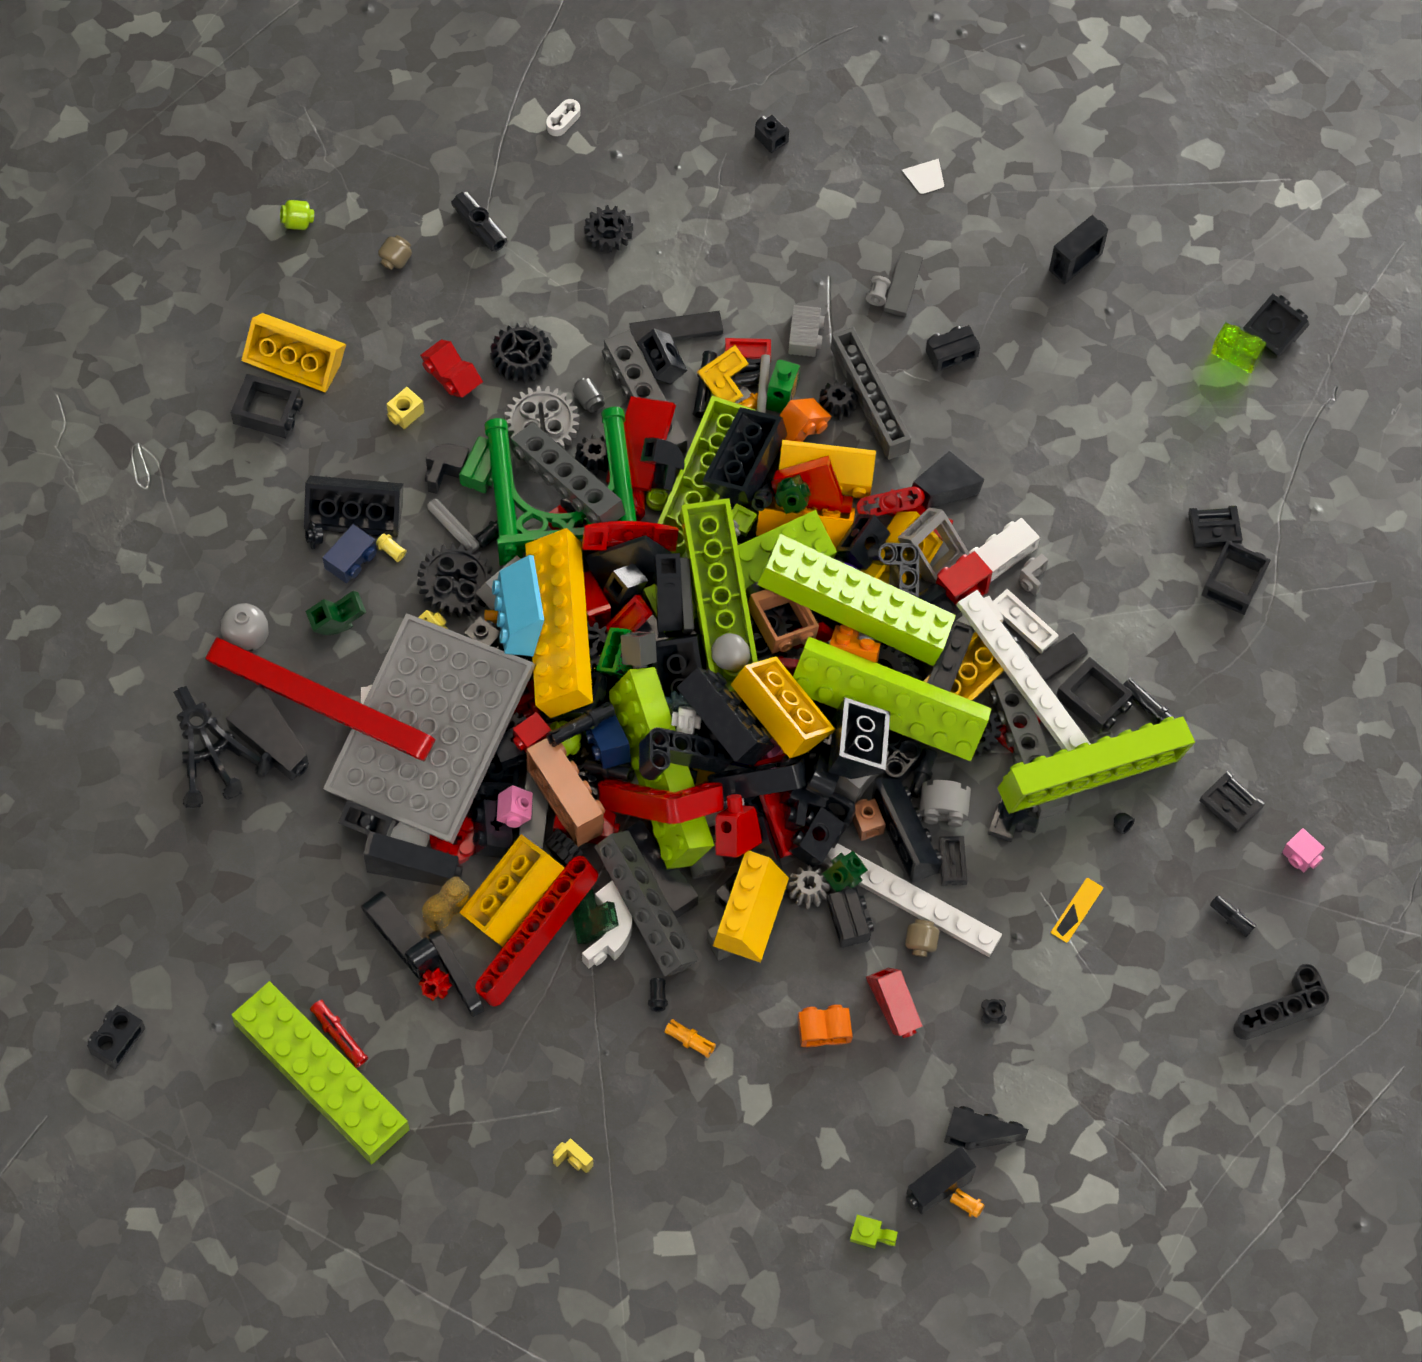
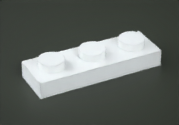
(1025, 622)

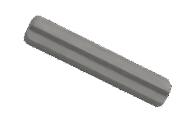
(452, 525)

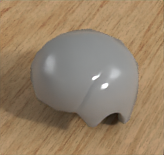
(730, 652)

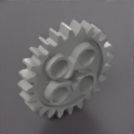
(563, 419)

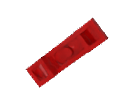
(611, 533)

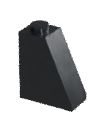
(947, 482)
(941, 1180)

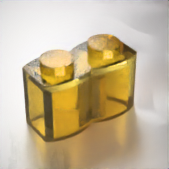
(441, 907)

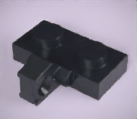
(1005, 824)

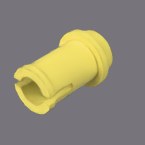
(386, 544)

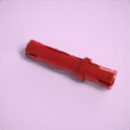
(321, 1011)

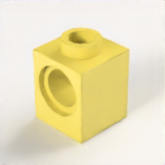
(408, 400)

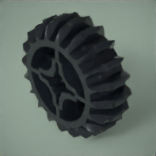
(528, 343)

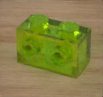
(1238, 347)

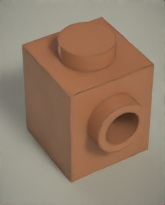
(868, 819)

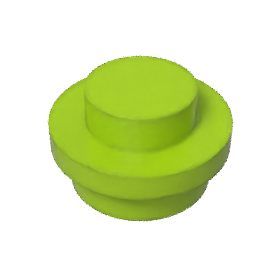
(656, 499)

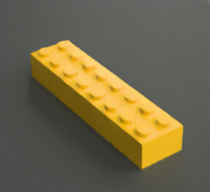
(562, 649)

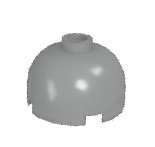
(244, 626)

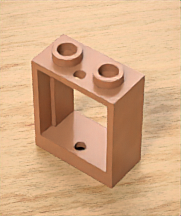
(766, 600)

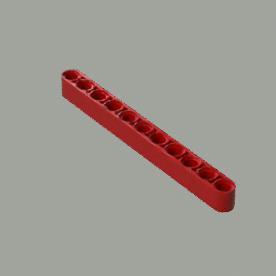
(320, 699)

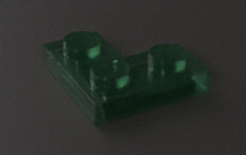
(593, 921)

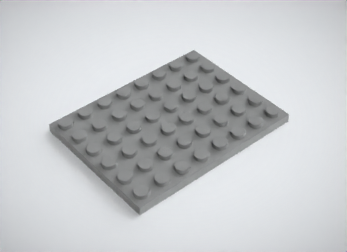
(450, 691)

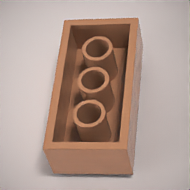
(565, 791)

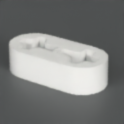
(560, 115)

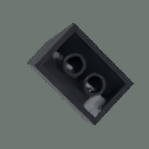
(638, 551)
(859, 740)

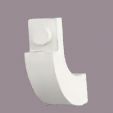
(615, 940)

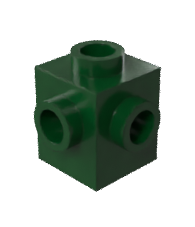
(792, 494)
(849, 868)

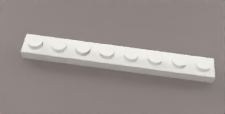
(1021, 671)
(923, 905)

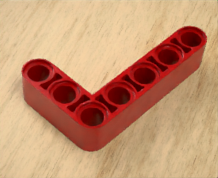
(661, 804)

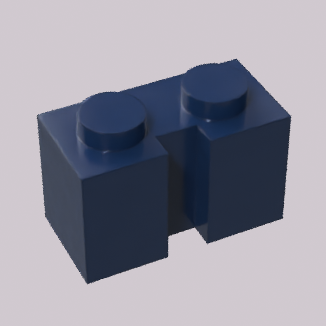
(349, 553)
(609, 743)

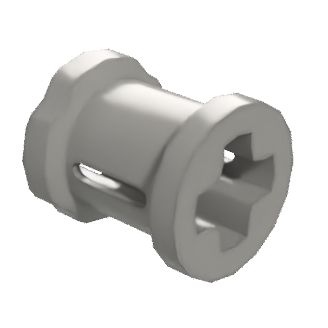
(878, 290)

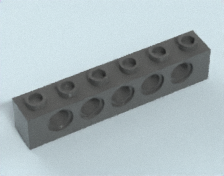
(625, 347)
(871, 393)
(567, 475)
(1004, 691)
(646, 903)

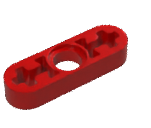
(882, 496)

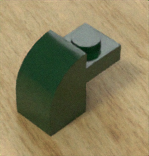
(336, 617)

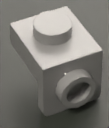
(1031, 570)

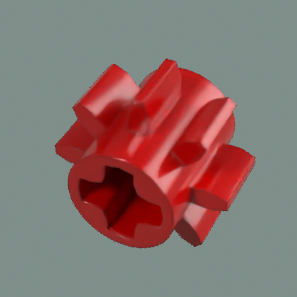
(435, 984)

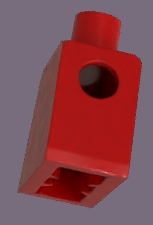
(737, 828)

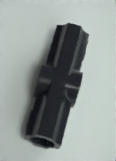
(471, 213)

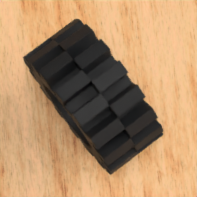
(562, 847)

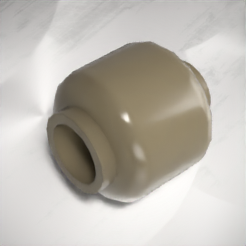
(395, 252)
(922, 937)

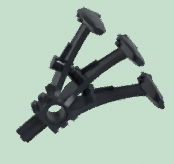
(226, 740)

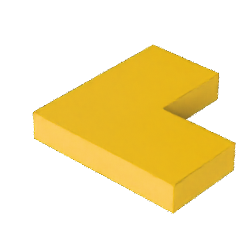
(719, 372)

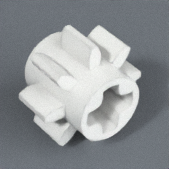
(686, 720)

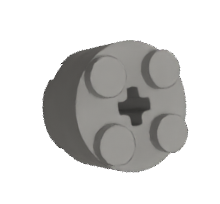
(944, 802)

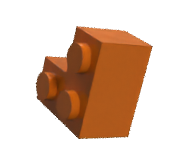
(804, 418)
(848, 640)

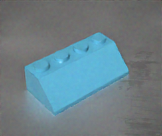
(518, 607)

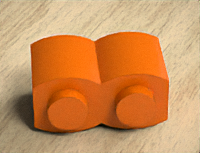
(824, 1026)

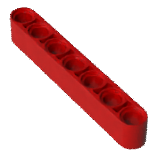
(536, 931)

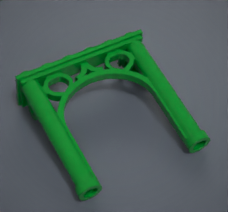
(511, 531)

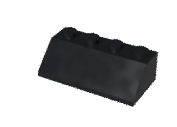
(745, 456)
(345, 502)
(676, 661)
(905, 829)

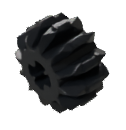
(838, 399)
(592, 454)

